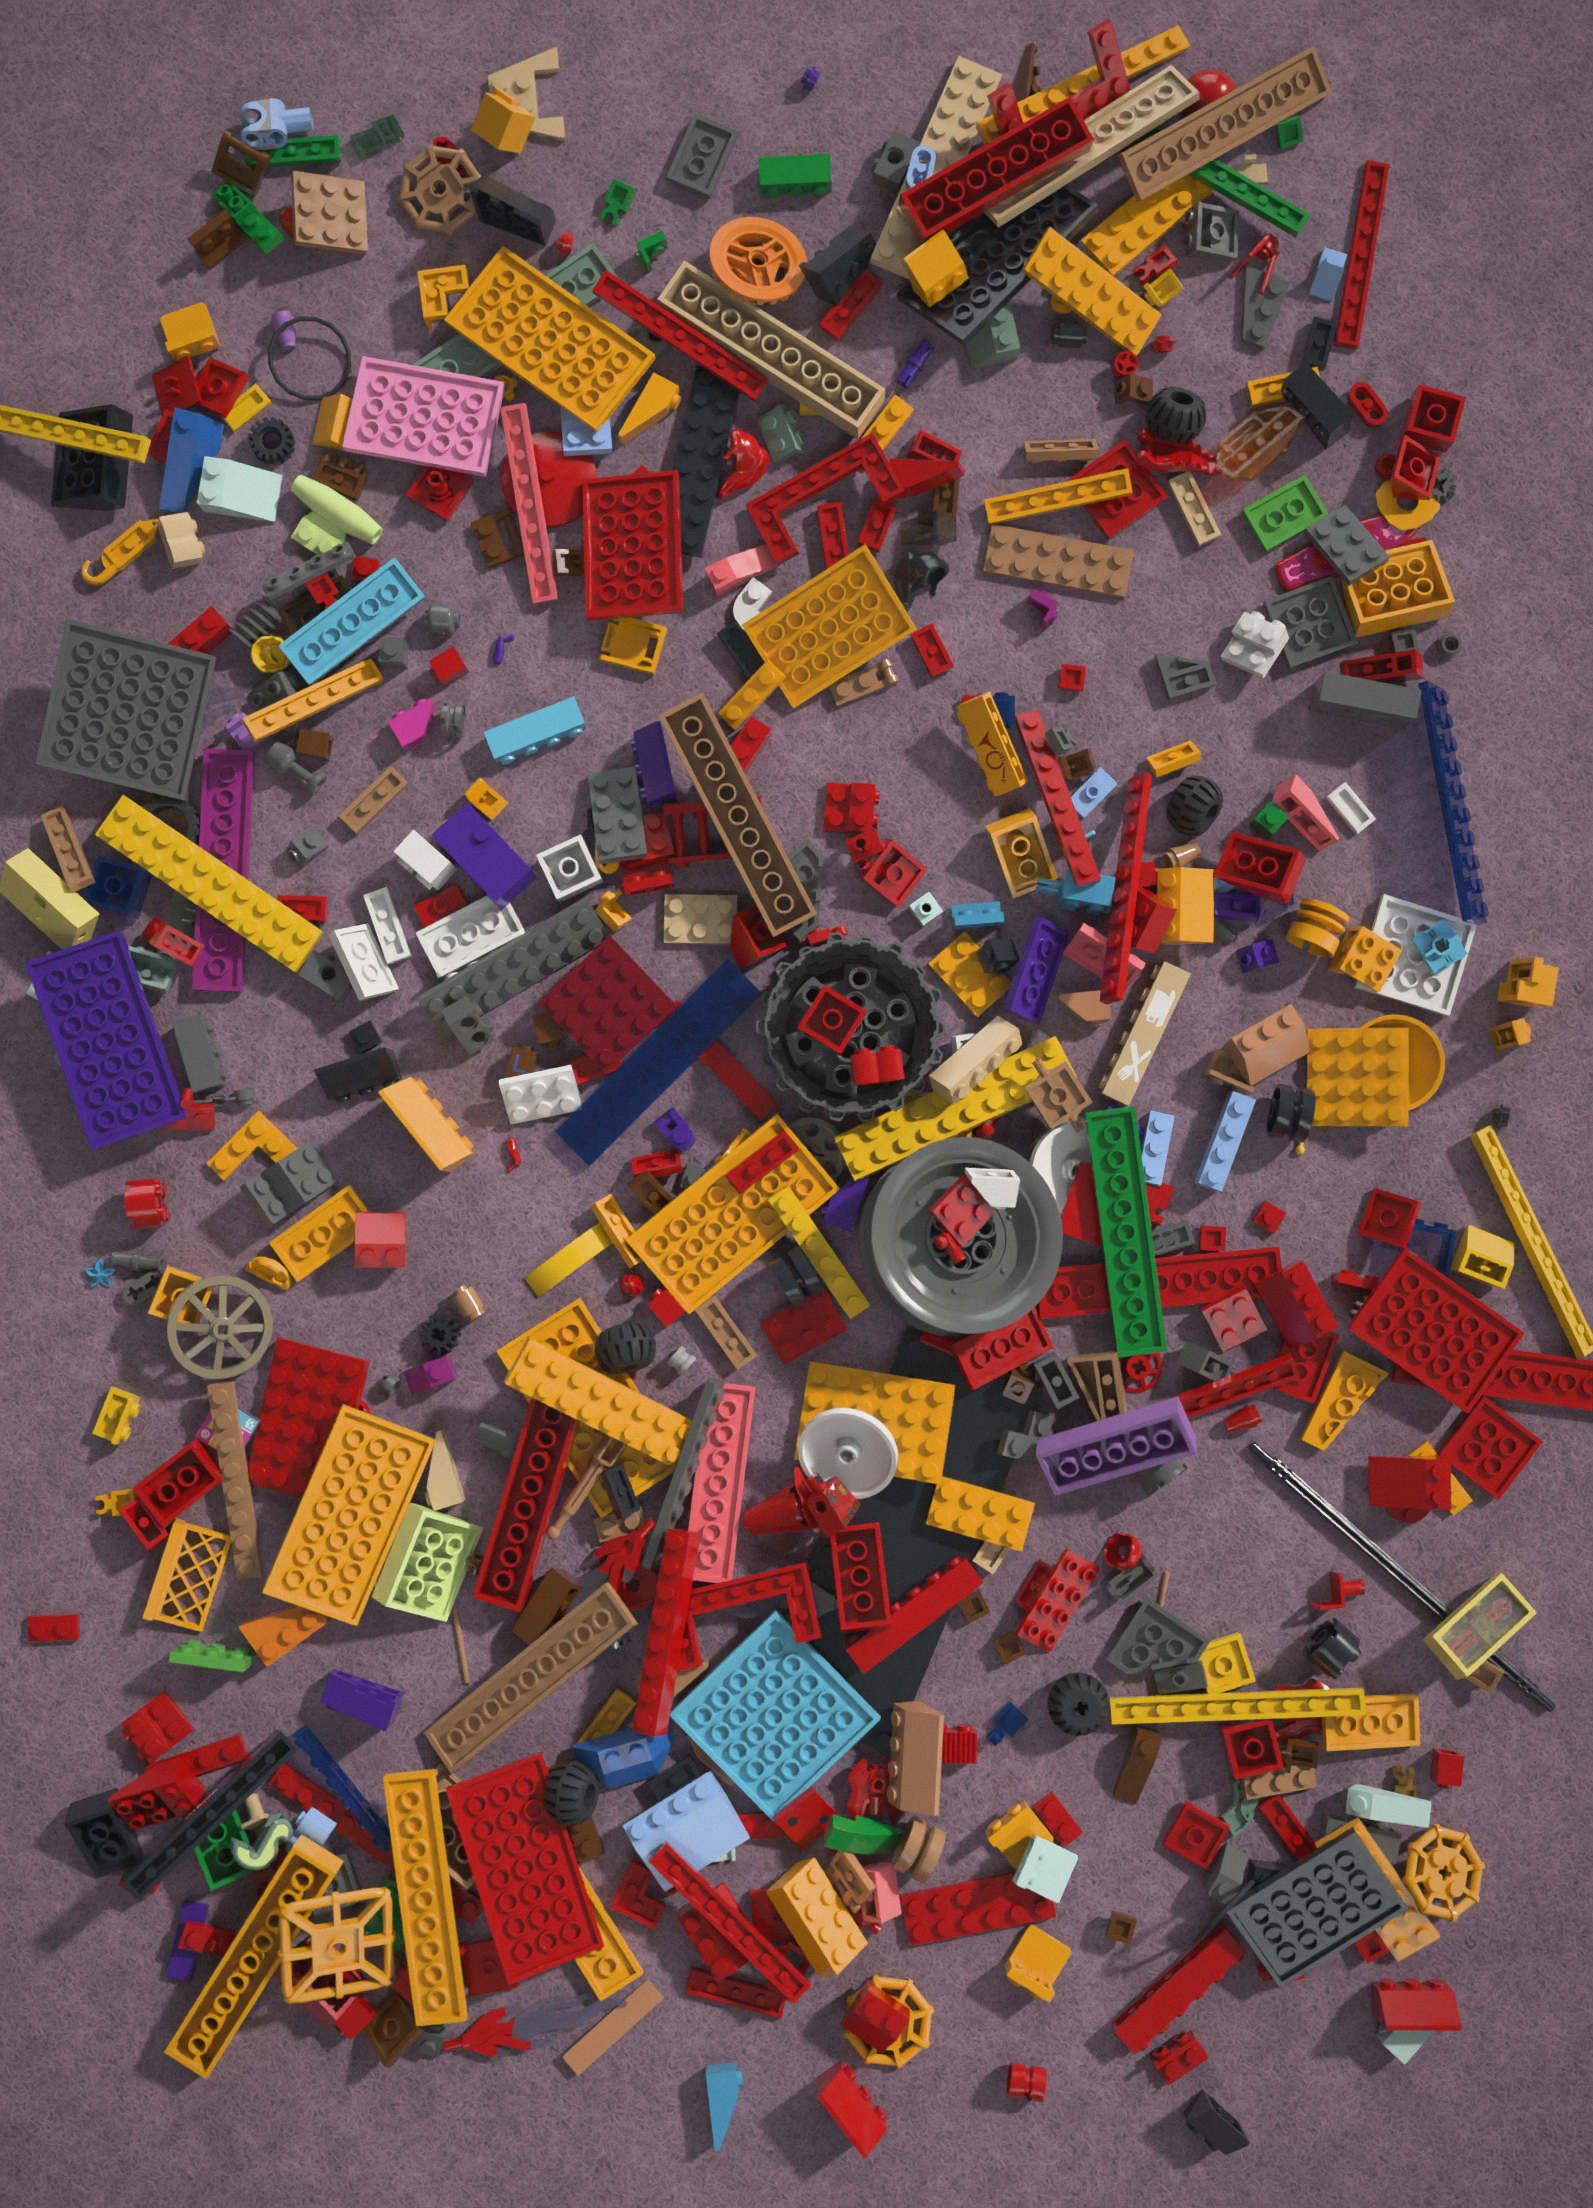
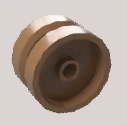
(918, 1849)

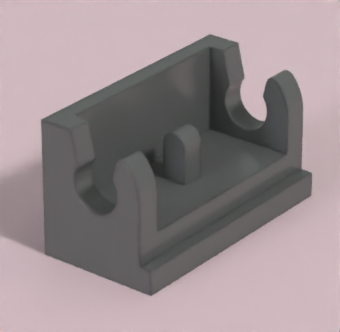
(1128, 1583)

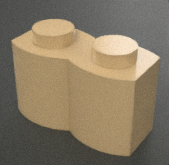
(180, 540)

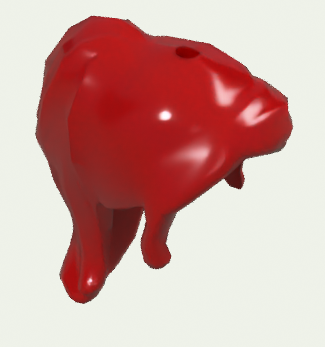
(749, 463)

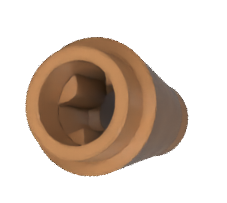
(1181, 855)

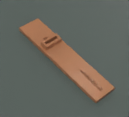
(612, 2027)

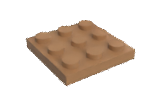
(329, 213)

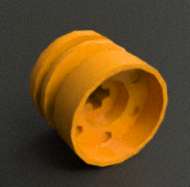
(1319, 925)

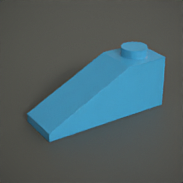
(723, 2091)

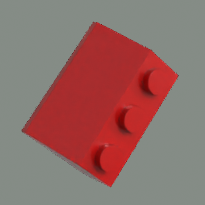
(1296, 1304)
(179, 1482)
(714, 1948)
(1415, 2005)
(327, 2009)
(852, 2107)

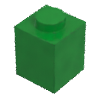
(1269, 820)

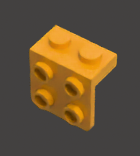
(189, 332)
(1014, 1832)
(1036, 1962)

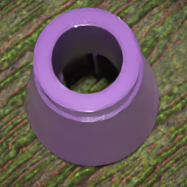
(287, 337)

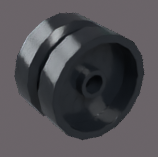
(1291, 1113)
(797, 1276)

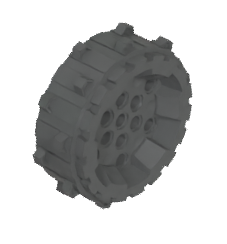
(888, 983)

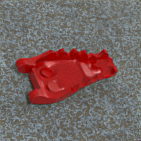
(1170, 457)

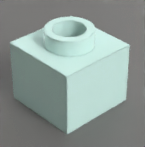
(925, 917)

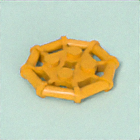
(1456, 1872)
(920, 2041)

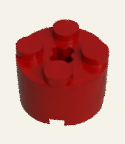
(145, 1203)

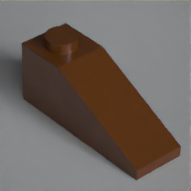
(1137, 1763)

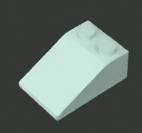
(238, 490)

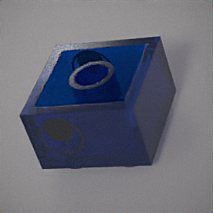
(118, 887)

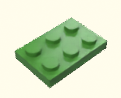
(1284, 513)
(213, 1656)

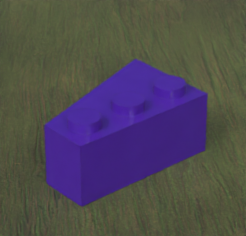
(362, 1699)

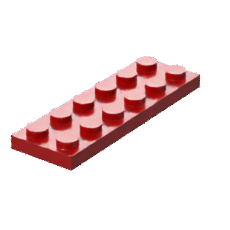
(971, 1908)

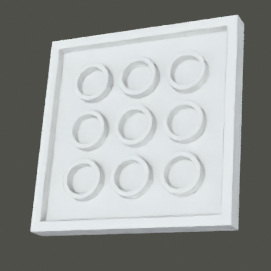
(1410, 976)

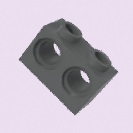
(468, 1024)

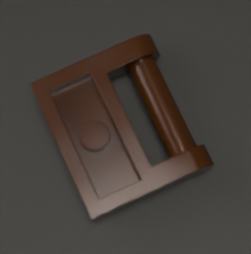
(237, 170)
(491, 541)

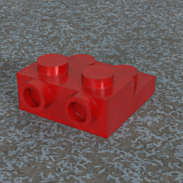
(850, 807)
(892, 872)
(156, 1727)

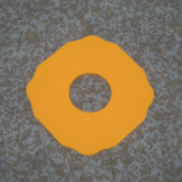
(1401, 518)

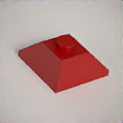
(752, 939)

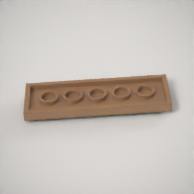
(1058, 561)

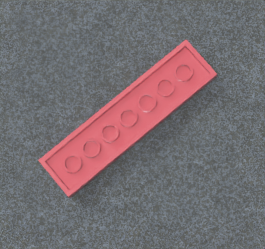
(720, 1484)

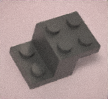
(288, 1184)

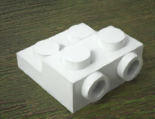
(1255, 643)

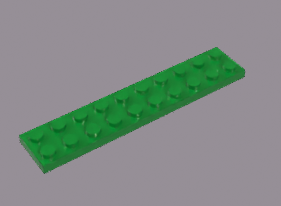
(1125, 1231)

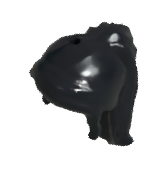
(916, 572)

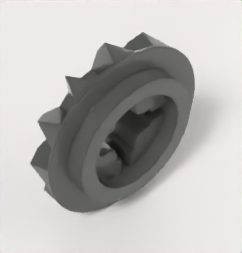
(1447, 489)

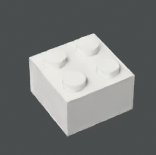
(420, 856)
(570, 868)

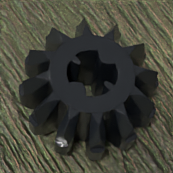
(438, 1343)

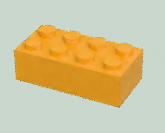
(817, 1918)

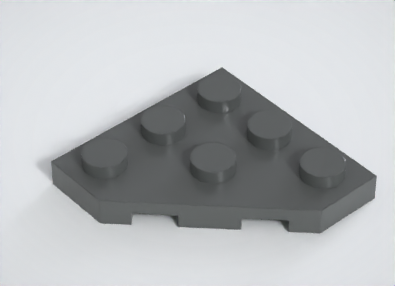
(808, 866)
(1156, 1641)

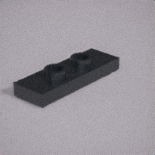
(741, 649)

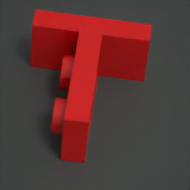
(172, 941)

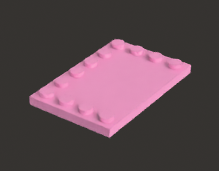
(423, 416)

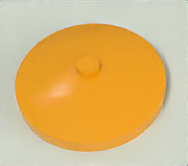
(1425, 1056)

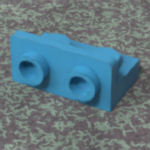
(977, 915)

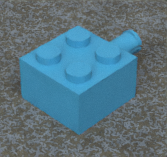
(1092, 898)

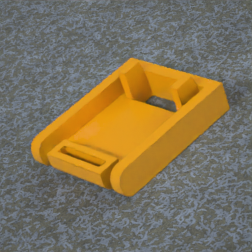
(629, 642)

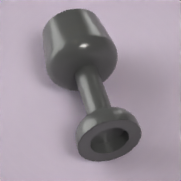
(283, 759)

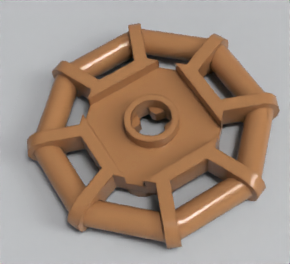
(427, 181)

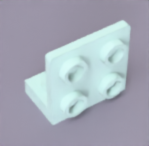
(1045, 1868)

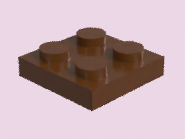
(393, 2029)

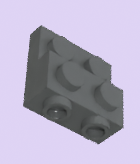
(1211, 232)

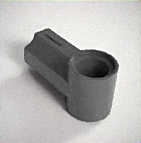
(497, 1438)

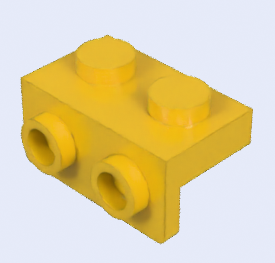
(117, 1415)

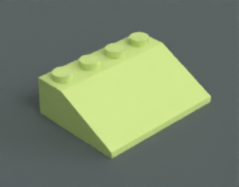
(426, 1563)

